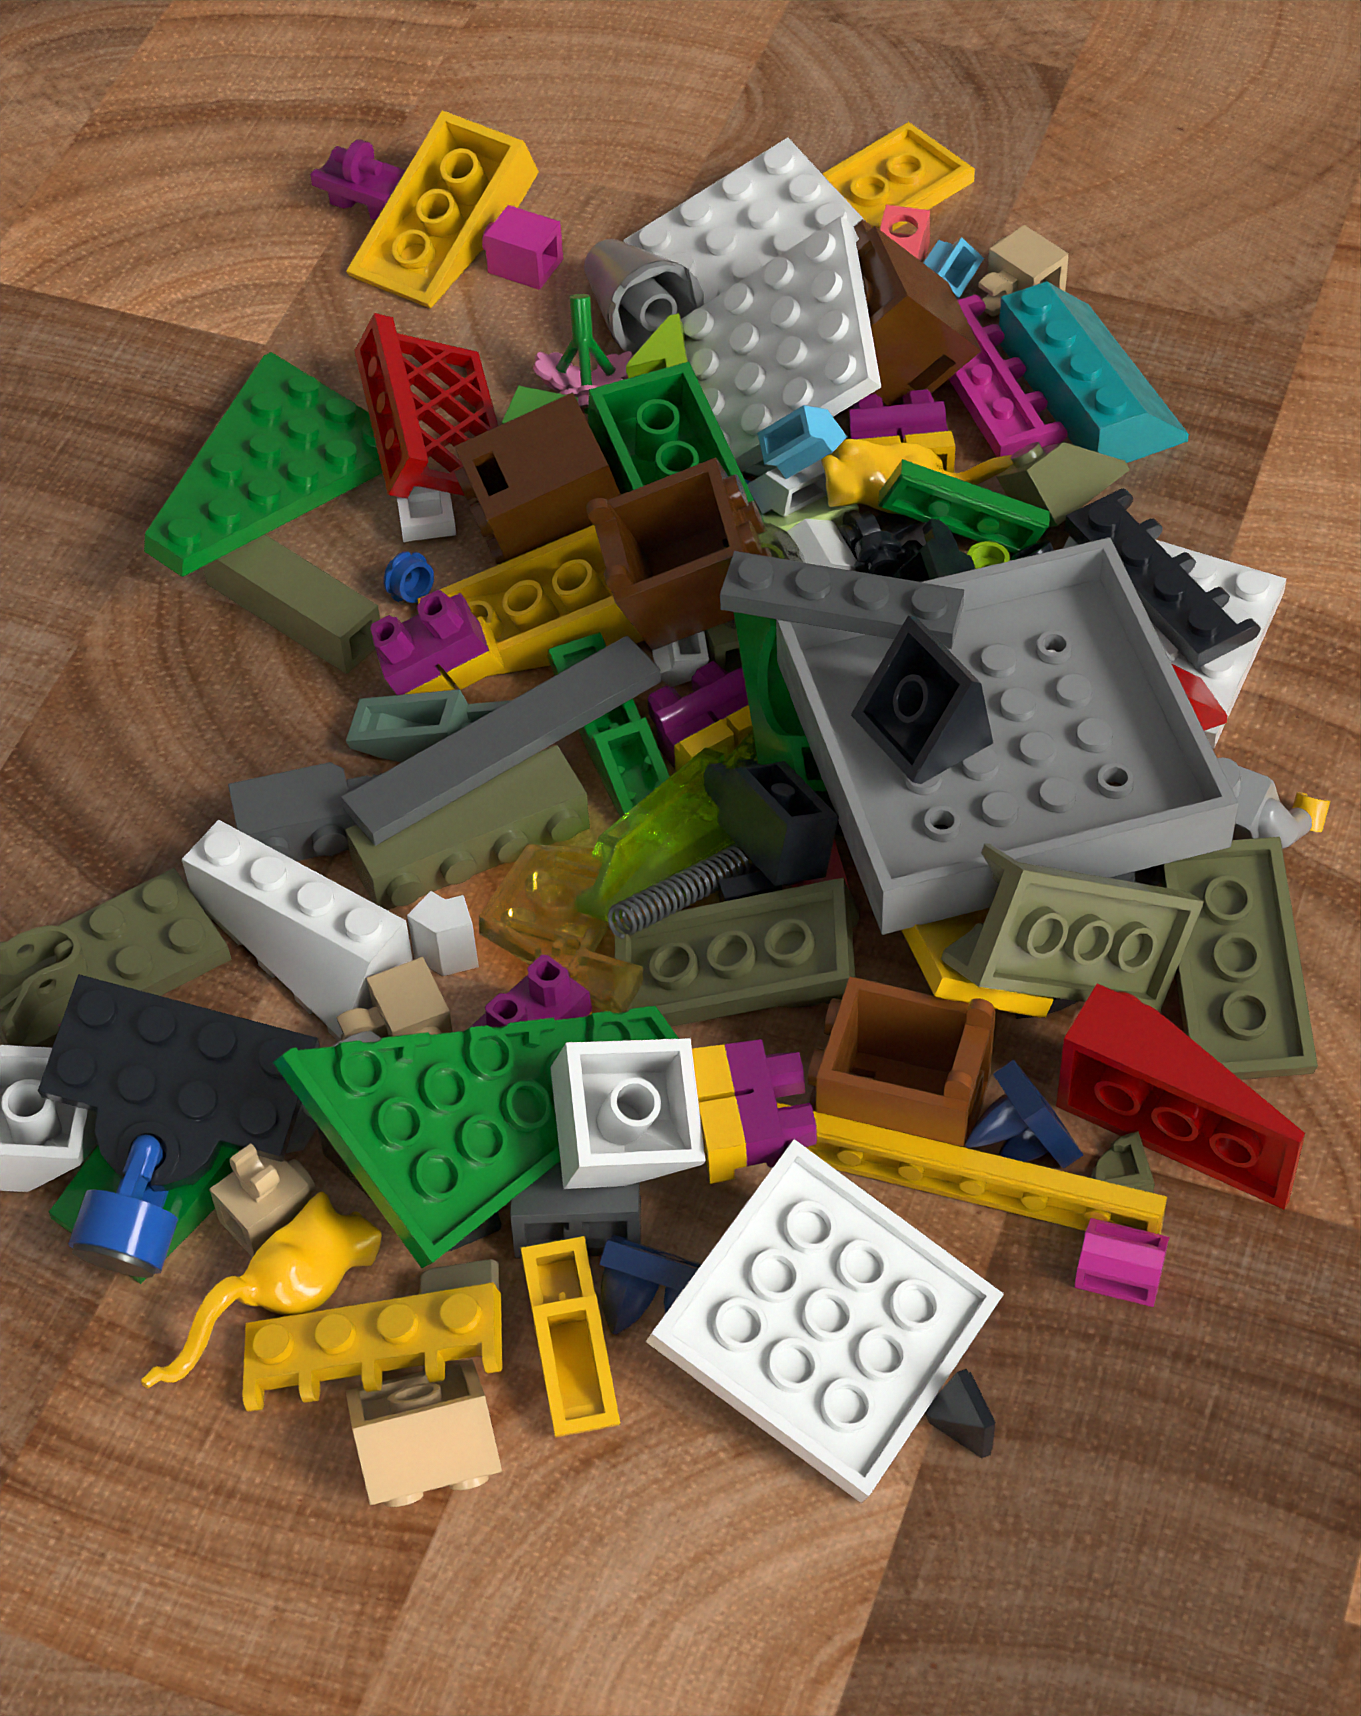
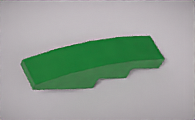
(617, 741)

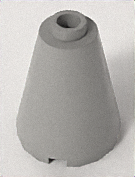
(638, 290)

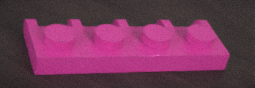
(994, 396)

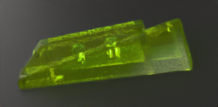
(661, 834)

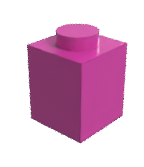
(523, 246)

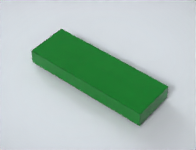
(963, 507)

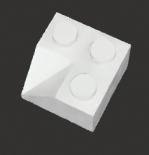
(626, 1111)
(36, 1133)

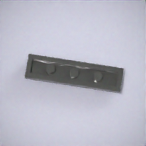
(838, 597)

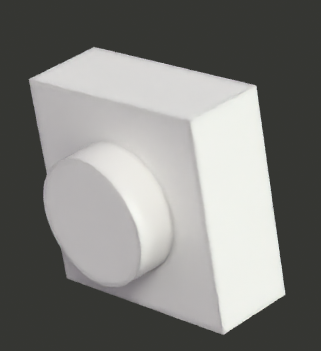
(426, 514)

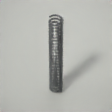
(684, 902)

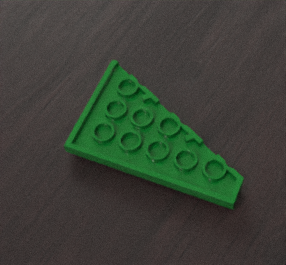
(268, 461)
(451, 1119)

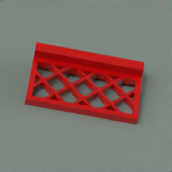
(397, 410)

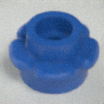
(408, 577)

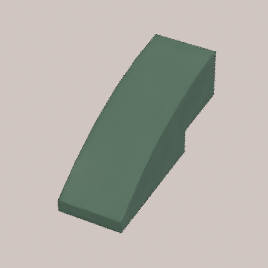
(410, 723)

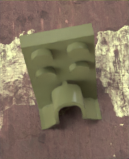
(1070, 930)
(139, 940)
(746, 954)
(1242, 962)

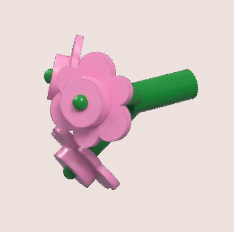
(557, 368)

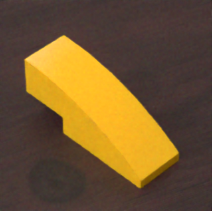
(570, 1337)

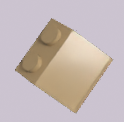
(423, 1435)

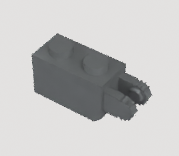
(297, 810)

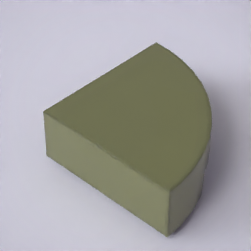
(1125, 1164)

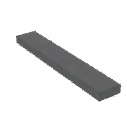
(500, 740)

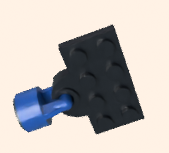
(167, 1097)

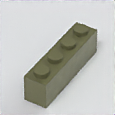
(486, 827)

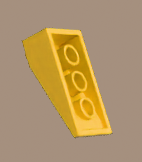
(442, 208)
(545, 601)

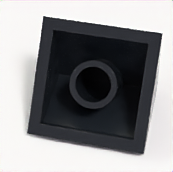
(923, 705)

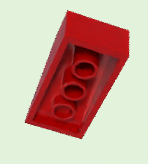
(1143, 1074)

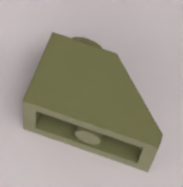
(1059, 477)

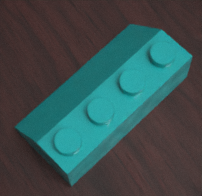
(1085, 375)

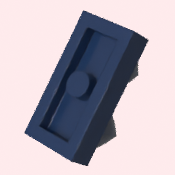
(1024, 1122)
(633, 1277)

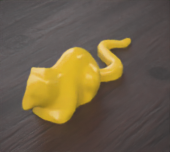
(861, 469)
(285, 1276)

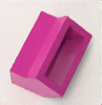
(1121, 1262)

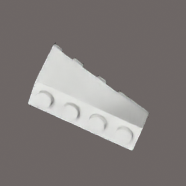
(296, 922)

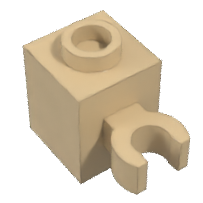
(1019, 263)
(402, 1002)
(260, 1197)

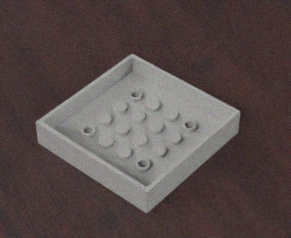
(1059, 732)

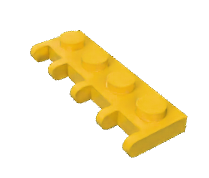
(372, 1340)

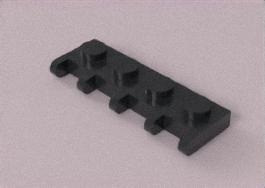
(1170, 596)

